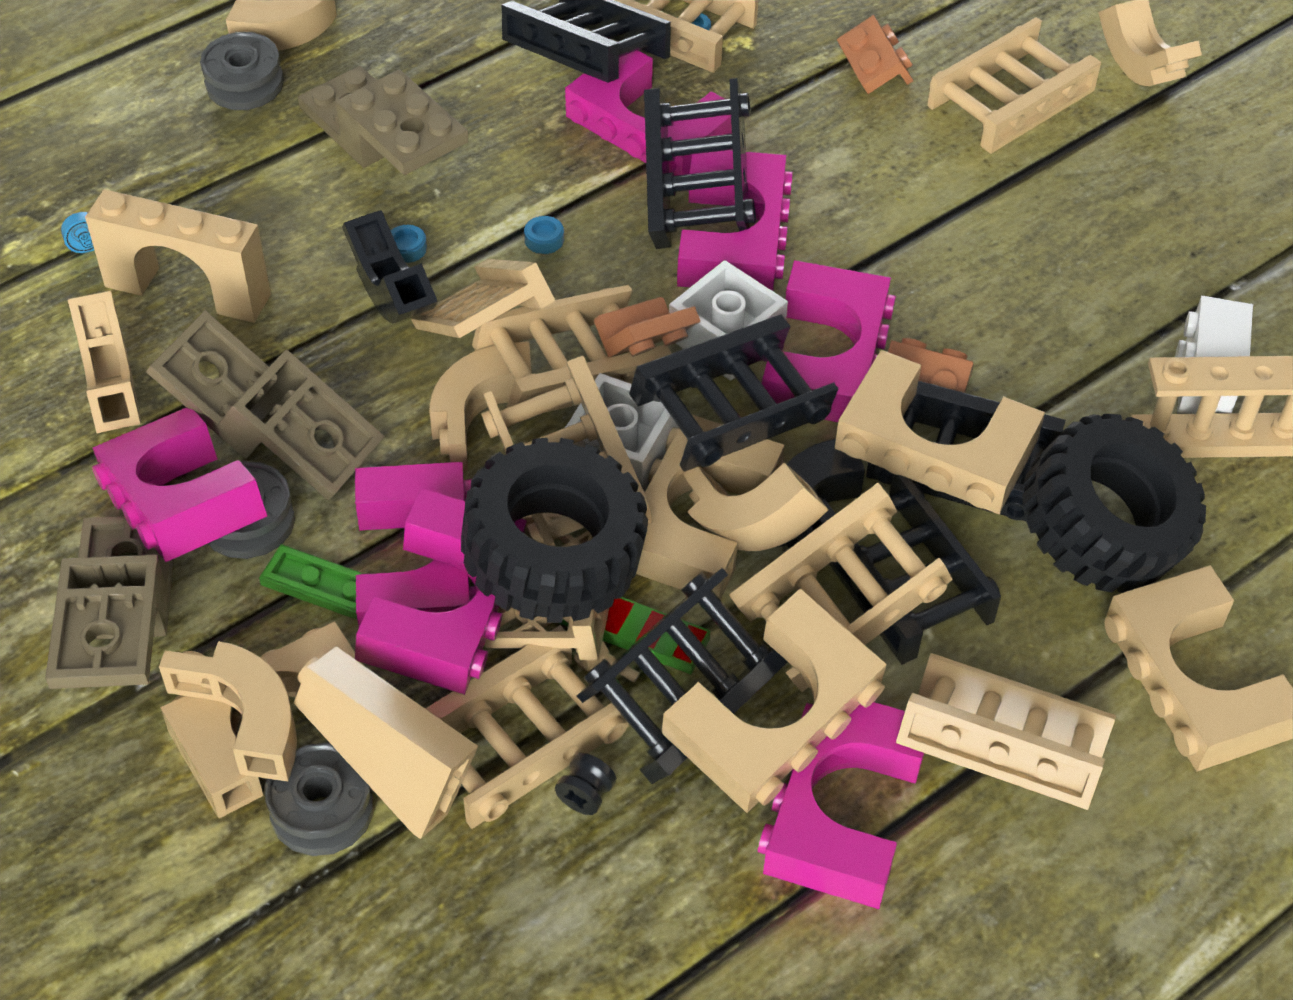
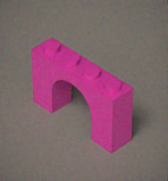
(604, 111)
(748, 250)
(847, 302)
(384, 502)
(183, 514)
(431, 645)
(814, 849)

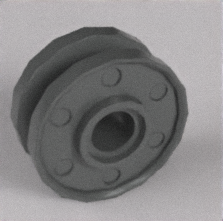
(242, 70)
(266, 533)
(320, 825)

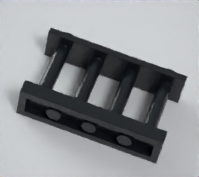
(583, 49)
(662, 149)
(731, 356)
(969, 416)
(927, 528)
(728, 689)

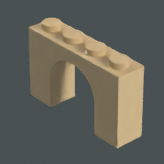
(225, 248)
(972, 471)
(677, 551)
(1206, 722)
(208, 728)
(752, 759)

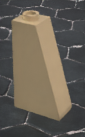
(386, 738)

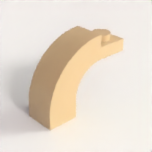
(282, 21)
(1139, 47)
(105, 362)
(460, 396)
(760, 518)
(245, 681)

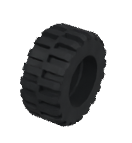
(1145, 475)
(545, 577)

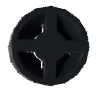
(585, 783)

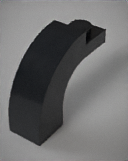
(390, 283)
(829, 473)

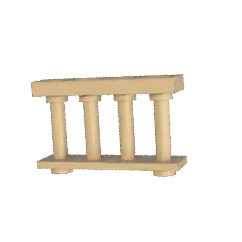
(693, 42)
(1023, 110)
(563, 315)
(594, 426)
(1223, 433)
(835, 543)
(511, 683)
(1007, 730)

